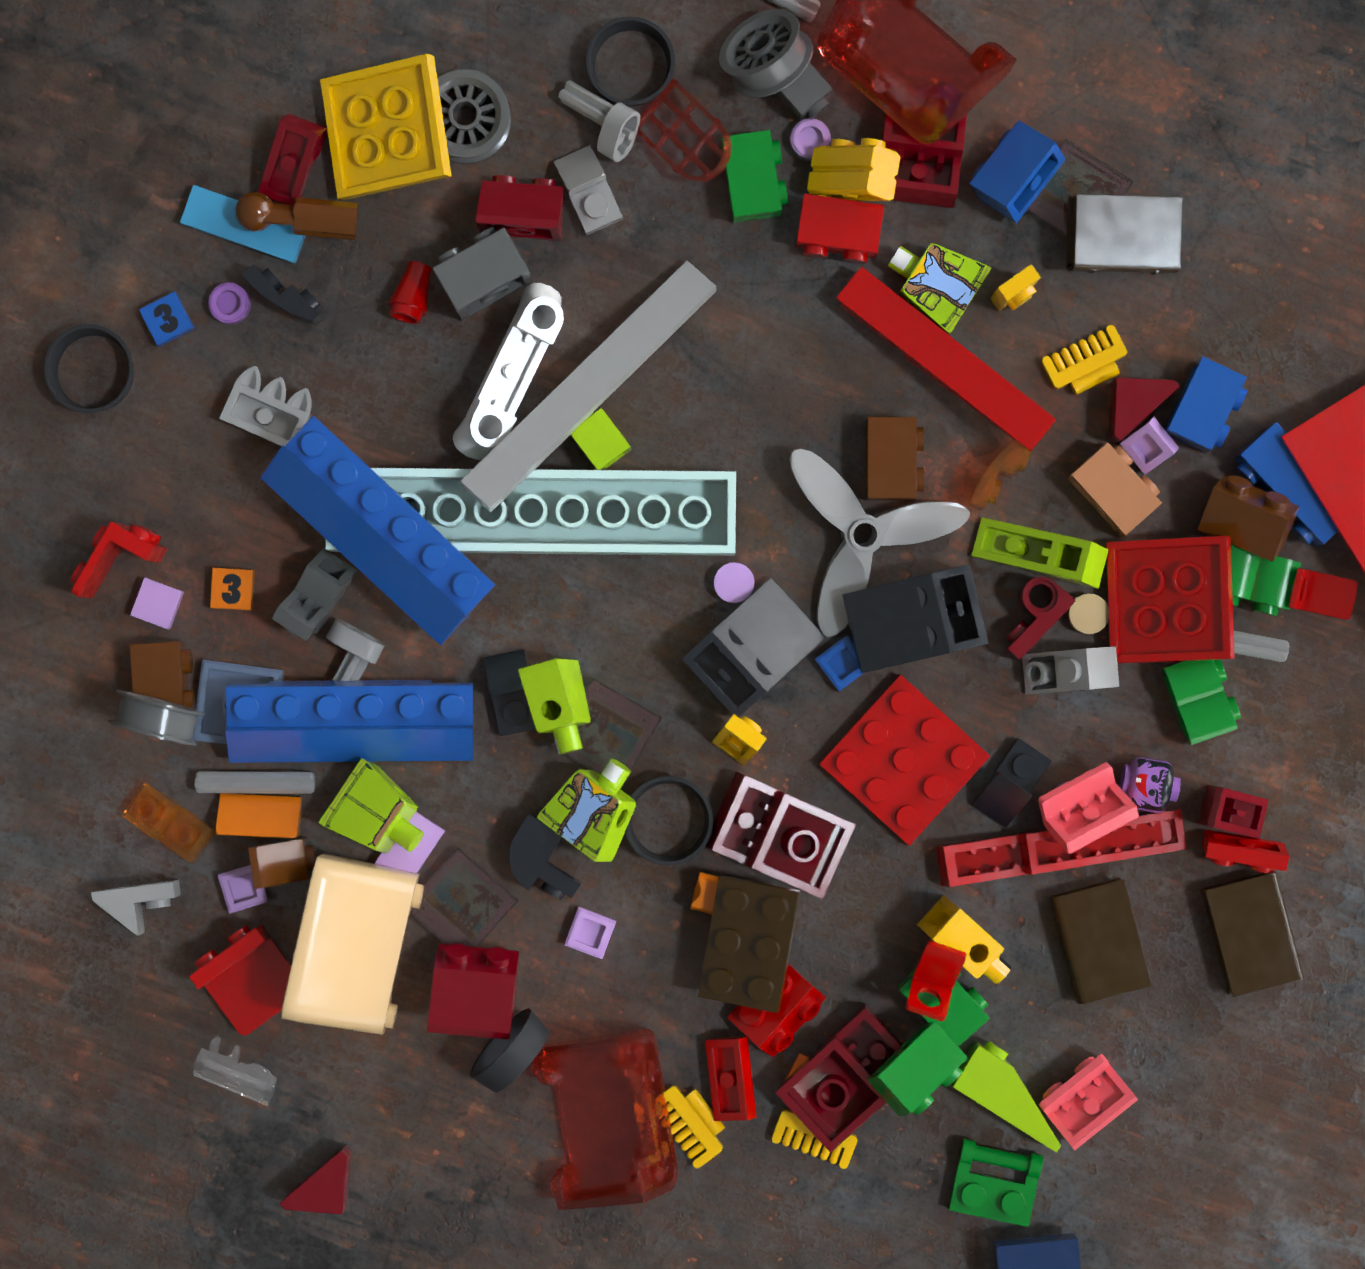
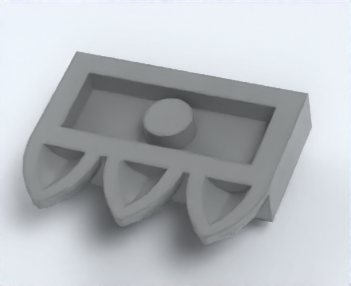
(266, 411)

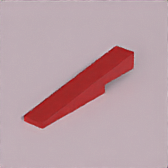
(944, 359)
(1041, 853)

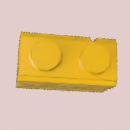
(854, 170)

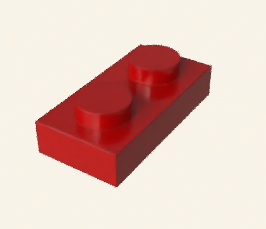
(1258, 853)
(730, 1079)

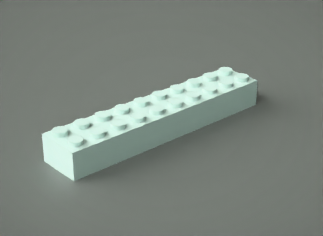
(579, 511)

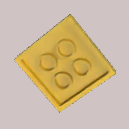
(385, 127)

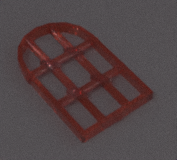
(690, 155)

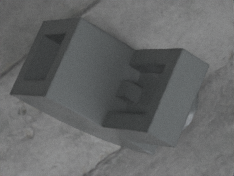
(315, 595)

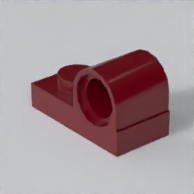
(291, 158)
(1025, 636)

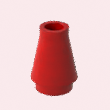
(411, 294)

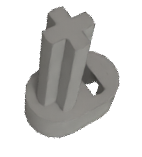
(617, 121)
(360, 650)

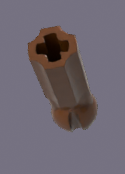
(304, 216)

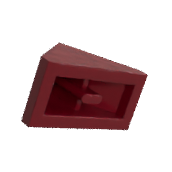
(1133, 401)
(1233, 811)
(324, 1189)

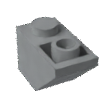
(1070, 670)

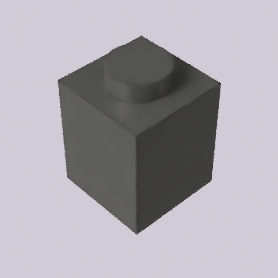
(806, 94)

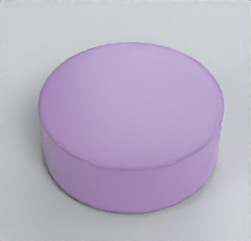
(807, 136)
(734, 582)

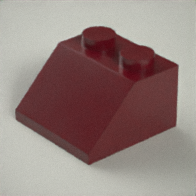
(521, 208)
(473, 991)

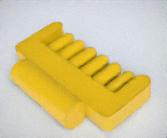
(1087, 371)
(700, 1121)
(793, 1123)

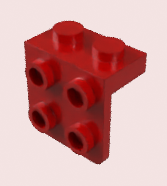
(107, 545)
(246, 978)

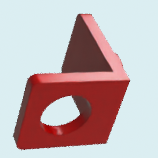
(1324, 594)
(935, 975)

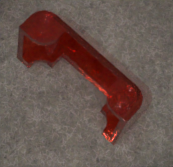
(910, 64)
(610, 1119)

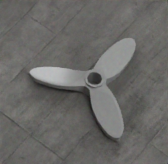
(852, 561)

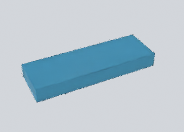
(216, 216)

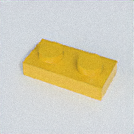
(1016, 290)
(740, 738)

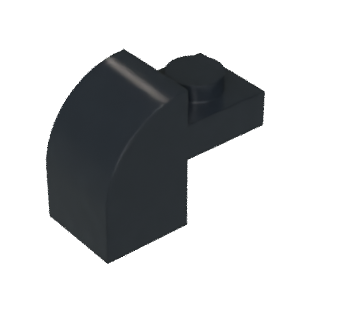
(530, 858)

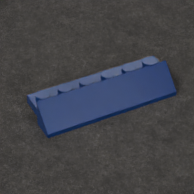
(377, 530)
(349, 721)

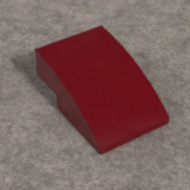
(926, 171)
(779, 835)
(832, 1084)

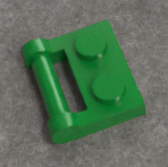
(992, 1195)

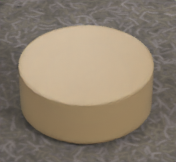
(1088, 614)

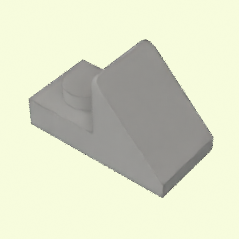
(588, 190)
(126, 905)

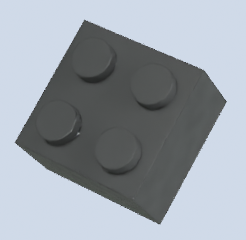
(482, 272)

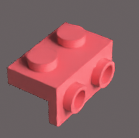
(1086, 808)
(1087, 1100)

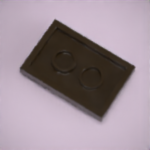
(749, 943)

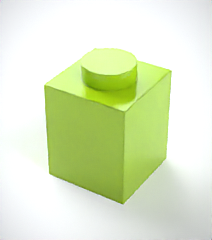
(600, 440)

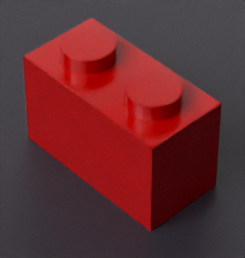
(839, 228)

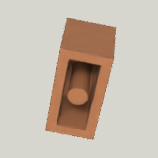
(1115, 489)

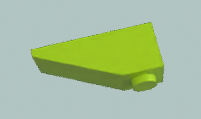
(1040, 552)
(996, 1086)

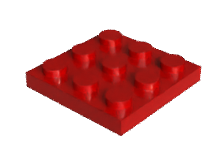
(1171, 599)
(904, 760)

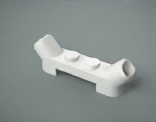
(510, 372)

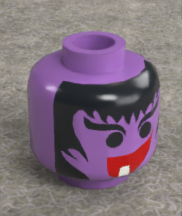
(1150, 784)

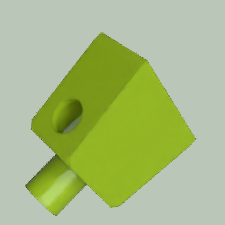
(554, 686)

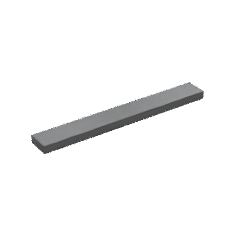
(588, 386)

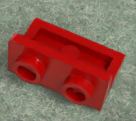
(776, 1031)

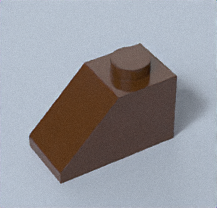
(282, 862)

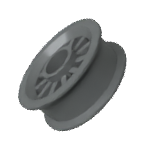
(766, 53)
(501, 124)
(156, 717)

